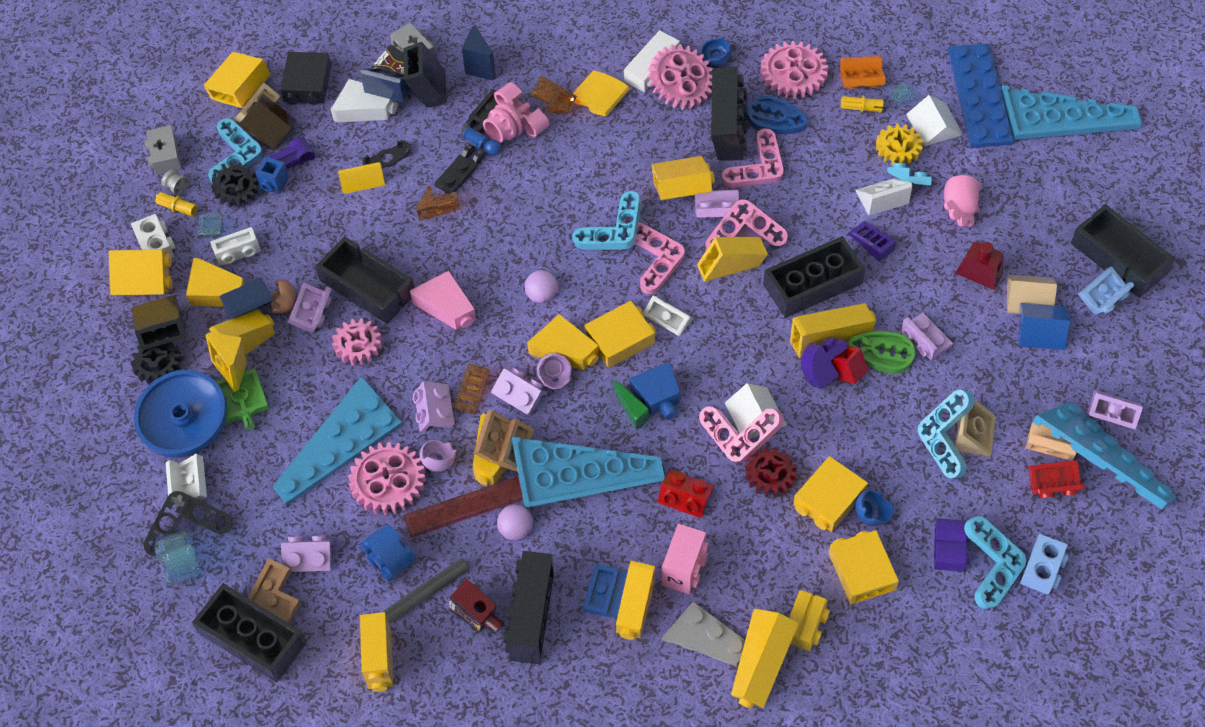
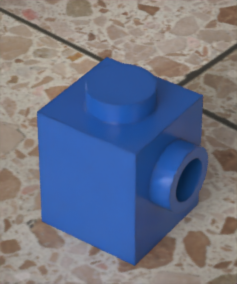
(272, 175)

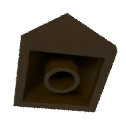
(267, 122)

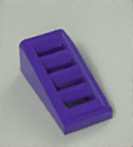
(877, 252)

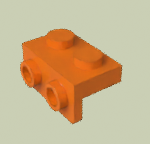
(861, 71)

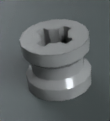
(174, 181)

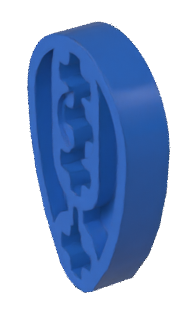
(783, 124)

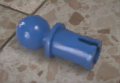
(491, 146)

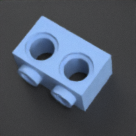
(1043, 564)

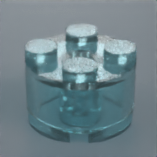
(178, 557)

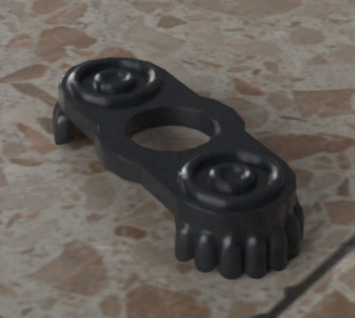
(398, 152)

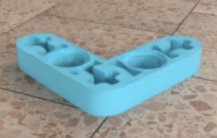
(240, 149)
(616, 233)
(939, 432)
(1003, 563)

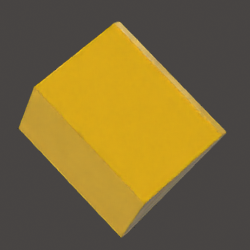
(228, 357)

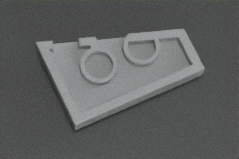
(705, 634)

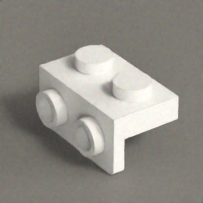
(235, 246)
(186, 477)

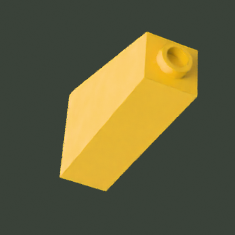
(836, 323)
(762, 656)

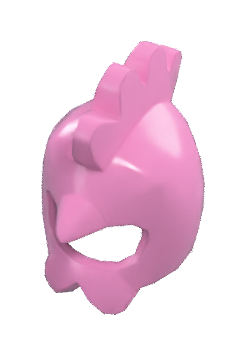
(962, 199)

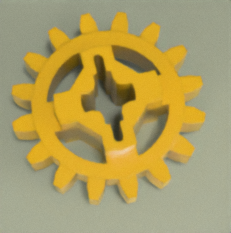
(899, 144)

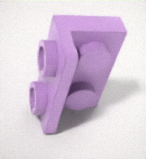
(716, 203)
(926, 335)

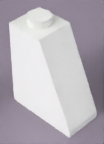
(360, 106)

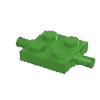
(246, 401)

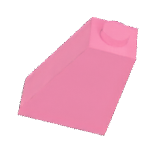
(444, 301)

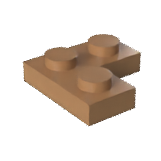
(268, 591)

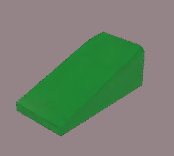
(635, 409)

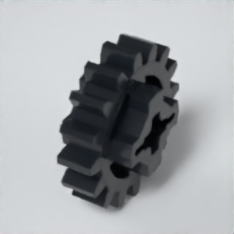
(234, 185)
(158, 360)

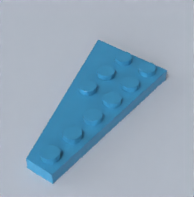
(1060, 115)
(351, 428)
(1104, 451)
(565, 471)

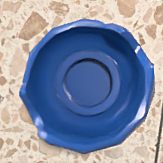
(717, 49)
(870, 501)

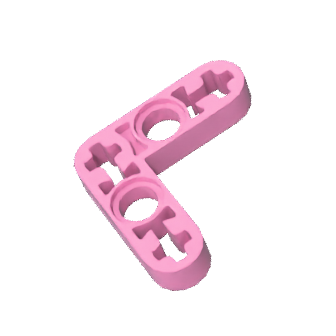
(762, 170)
(748, 220)
(664, 257)
(735, 439)

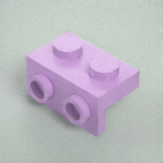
(309, 307)
(518, 390)
(433, 406)
(307, 554)

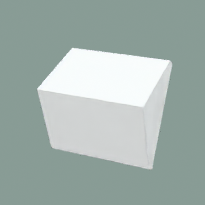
(933, 121)
(885, 195)
(748, 405)

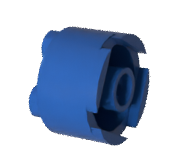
(387, 552)

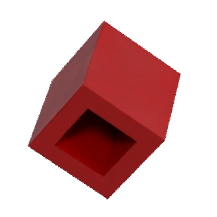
(850, 365)

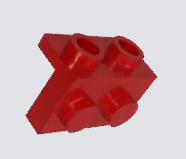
(1055, 477)
(685, 493)

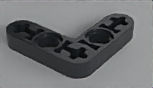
(187, 512)

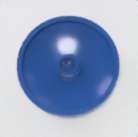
(180, 413)

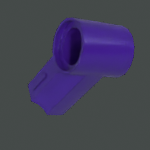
(297, 152)

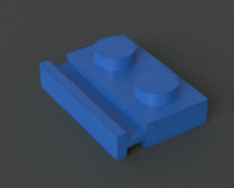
(605, 591)

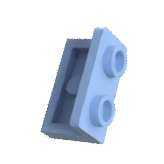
(1105, 291)

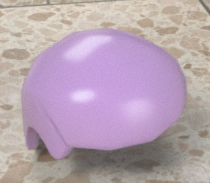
(541, 286)
(554, 366)
(435, 447)
(515, 522)

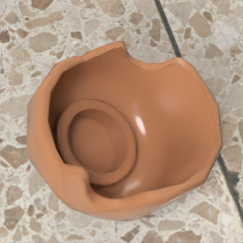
(283, 298)

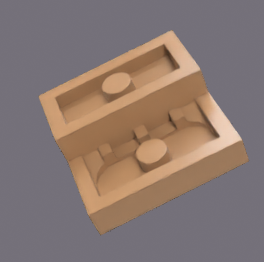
(496, 442)

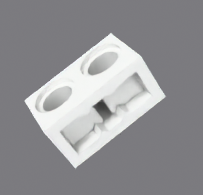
(152, 234)

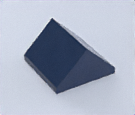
(478, 56)
(384, 83)
(246, 298)

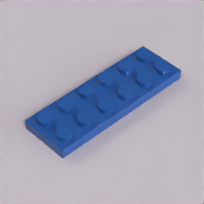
(980, 96)

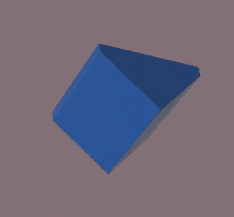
(1043, 326)

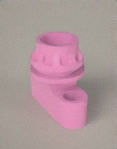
(512, 116)

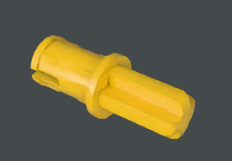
(861, 104)
(176, 204)

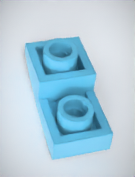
(900, 171)

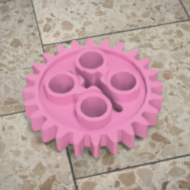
(794, 69)
(680, 76)
(390, 496)

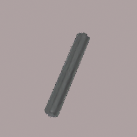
(426, 590)

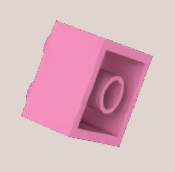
(685, 559)

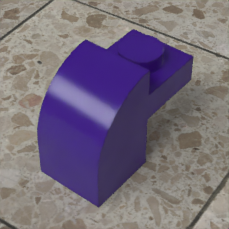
(817, 361)

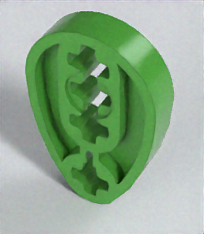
(889, 341)

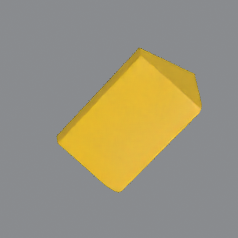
(361, 178)

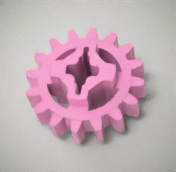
(357, 342)

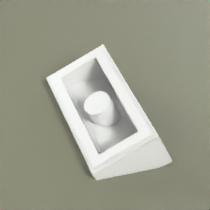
(667, 315)

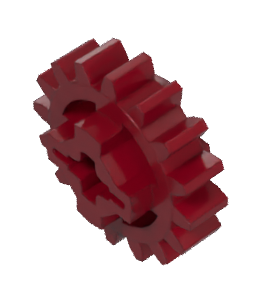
(763, 478)

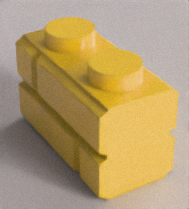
(809, 613)

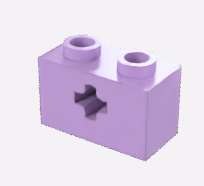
(1115, 409)

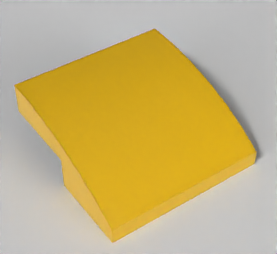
(600, 93)

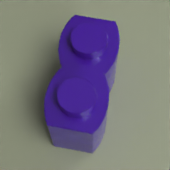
(950, 545)

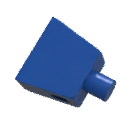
(657, 390)

